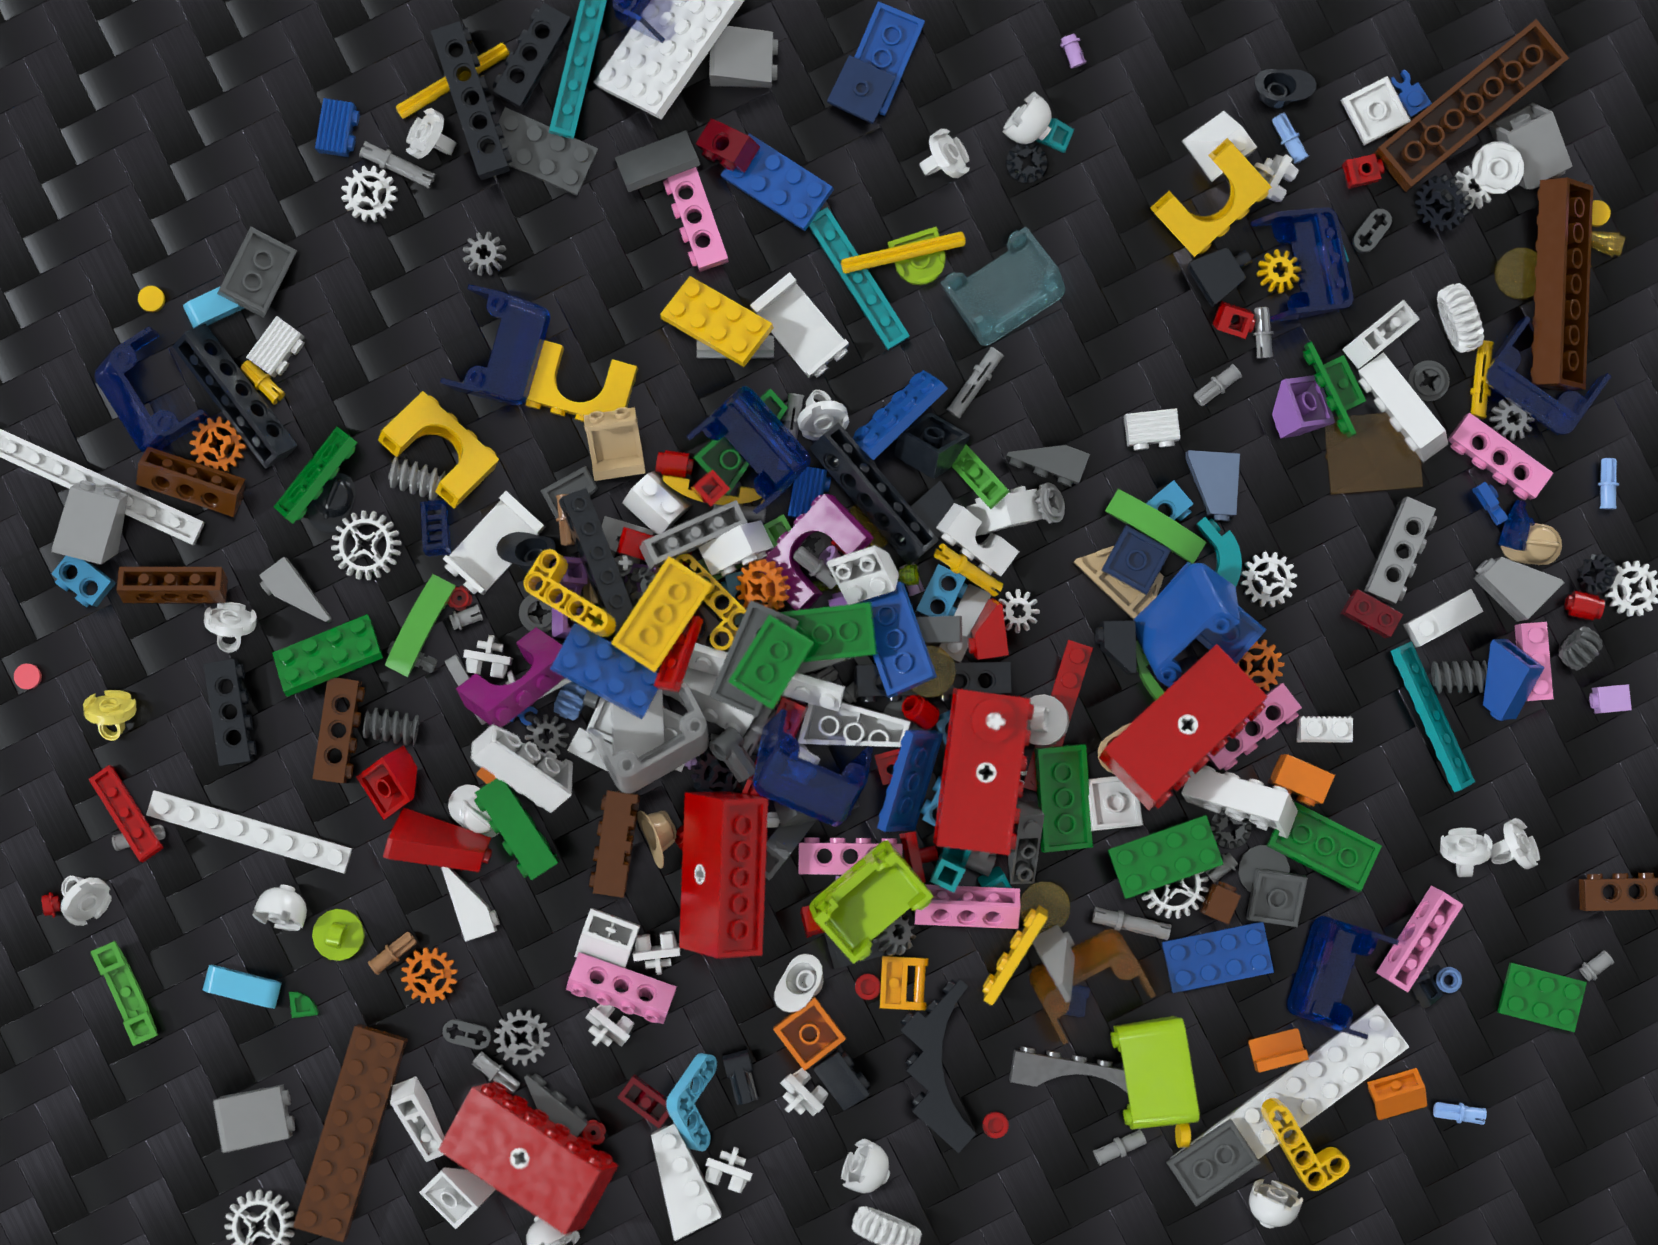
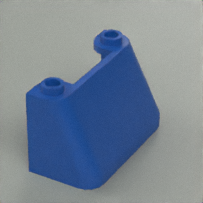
(1181, 613)

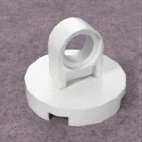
(427, 134)
(946, 155)
(1497, 167)
(821, 416)
(230, 620)
(1048, 722)
(1516, 846)
(1465, 849)
(85, 899)

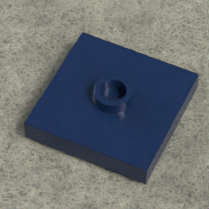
(861, 89)
(1136, 560)

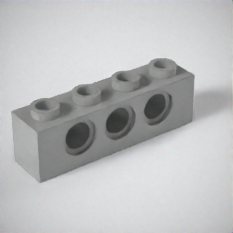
(691, 534)
(1378, 584)

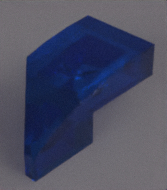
(1516, 527)

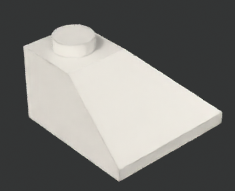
(1211, 135)
(456, 1194)

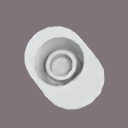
(466, 812)
(799, 983)

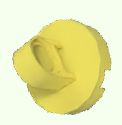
(110, 709)

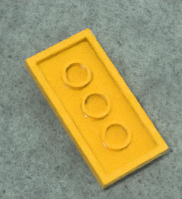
(717, 321)
(661, 614)
(1009, 961)

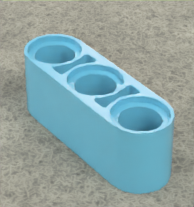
(209, 308)
(242, 986)

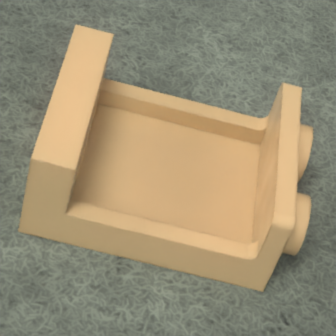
(614, 443)

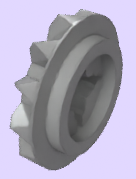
(1050, 503)

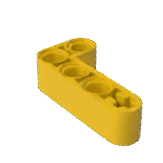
(716, 591)
(571, 601)
(1297, 1142)

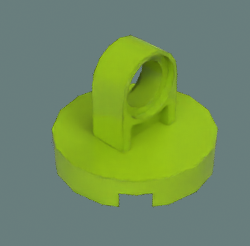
(338, 934)

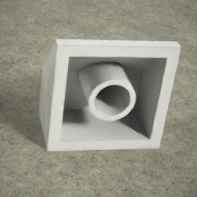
(656, 503)

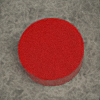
(867, 986)
(995, 1125)

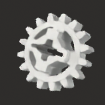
(377, 188)
(1639, 578)
(1265, 591)

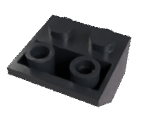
(841, 1079)

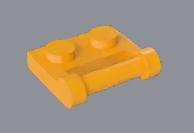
(894, 982)

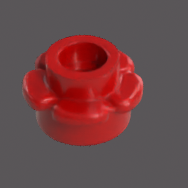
(466, 598)
(50, 904)
(600, 1130)

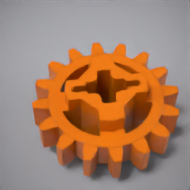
(207, 447)
(762, 587)
(1264, 673)
(431, 987)

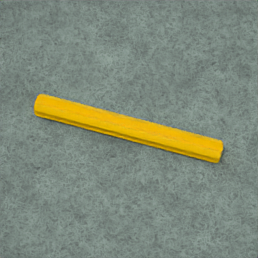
(441, 86)
(903, 252)

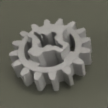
(532, 1044)

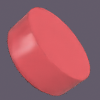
(27, 676)

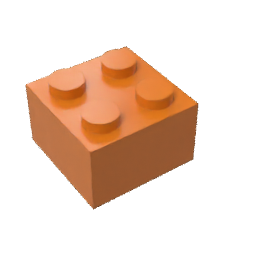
(1301, 779)
(809, 1033)

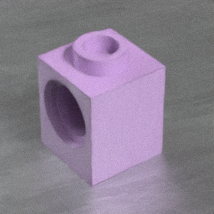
(1610, 699)

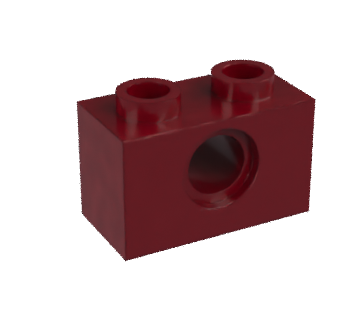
(718, 136)
(1371, 613)
(645, 1101)

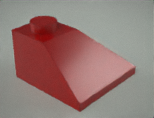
(989, 632)
(390, 781)

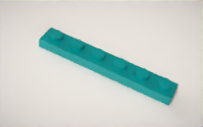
(577, 68)
(858, 282)
(1432, 716)

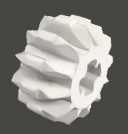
(1474, 196)
(1026, 610)

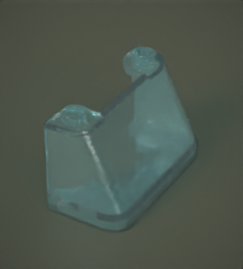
(1006, 289)

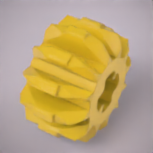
(1273, 278)

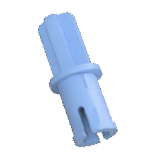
(1290, 138)
(1608, 483)
(1460, 1113)

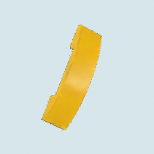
(681, 485)

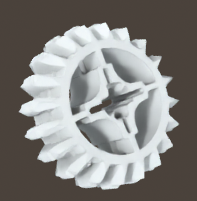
(1460, 317)
(375, 537)
(1167, 895)
(251, 1218)
(884, 1228)

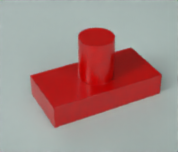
(914, 856)

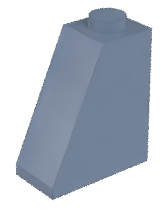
(1216, 480)

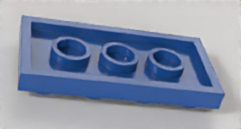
(889, 44)
(781, 185)
(898, 413)
(1236, 641)
(899, 643)
(606, 671)
(910, 780)
(1217, 957)

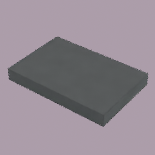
(657, 161)
(256, 272)
(1213, 1162)

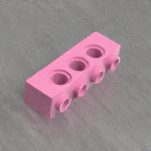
(714, 253)
(1535, 473)
(1287, 711)
(809, 848)
(971, 907)
(1419, 938)
(612, 977)

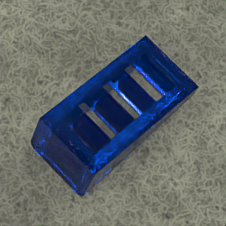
(439, 548)

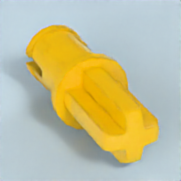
(262, 382)

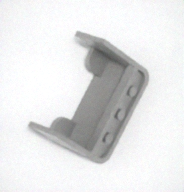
(635, 773)

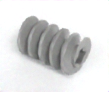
(414, 478)

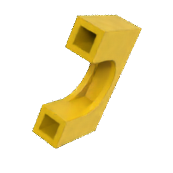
(1245, 189)
(545, 391)
(426, 417)

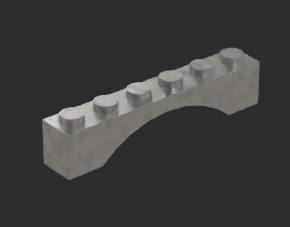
(1035, 1068)

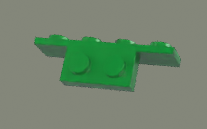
(1339, 385)

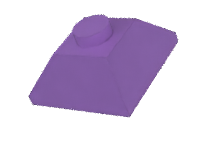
(1300, 407)

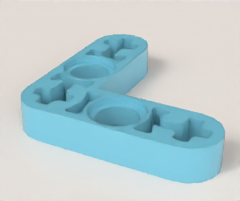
(682, 1099)

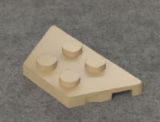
(1125, 596)

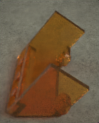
(1091, 957)

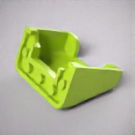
(868, 900)
(1157, 1073)

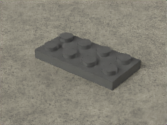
(545, 155)
(749, 627)

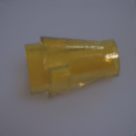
(1608, 242)

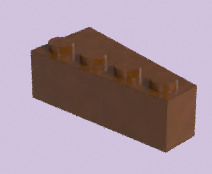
(616, 843)

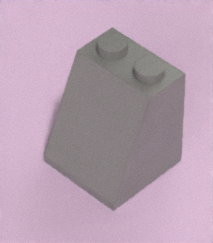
(743, 58)
(1538, 140)
(91, 523)
(1516, 586)
(253, 1118)

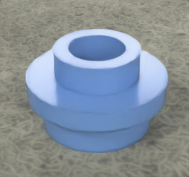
(1456, 983)

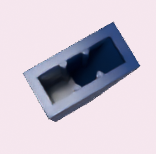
(1509, 679)

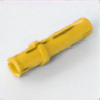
(1483, 352)
(959, 564)

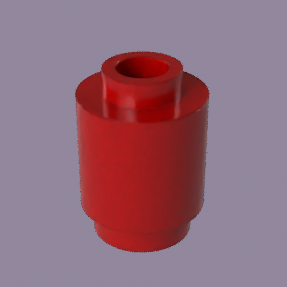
(674, 463)
(1584, 605)
(920, 712)

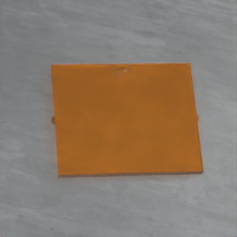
(1372, 458)

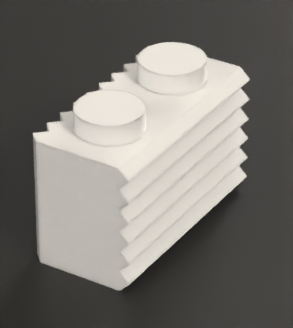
(276, 347)
(1152, 428)
(1325, 729)

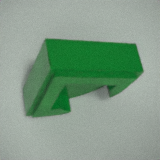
(302, 1005)

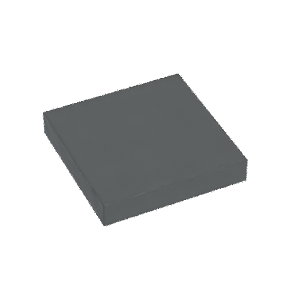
(1276, 897)

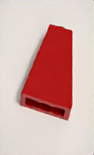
(436, 843)

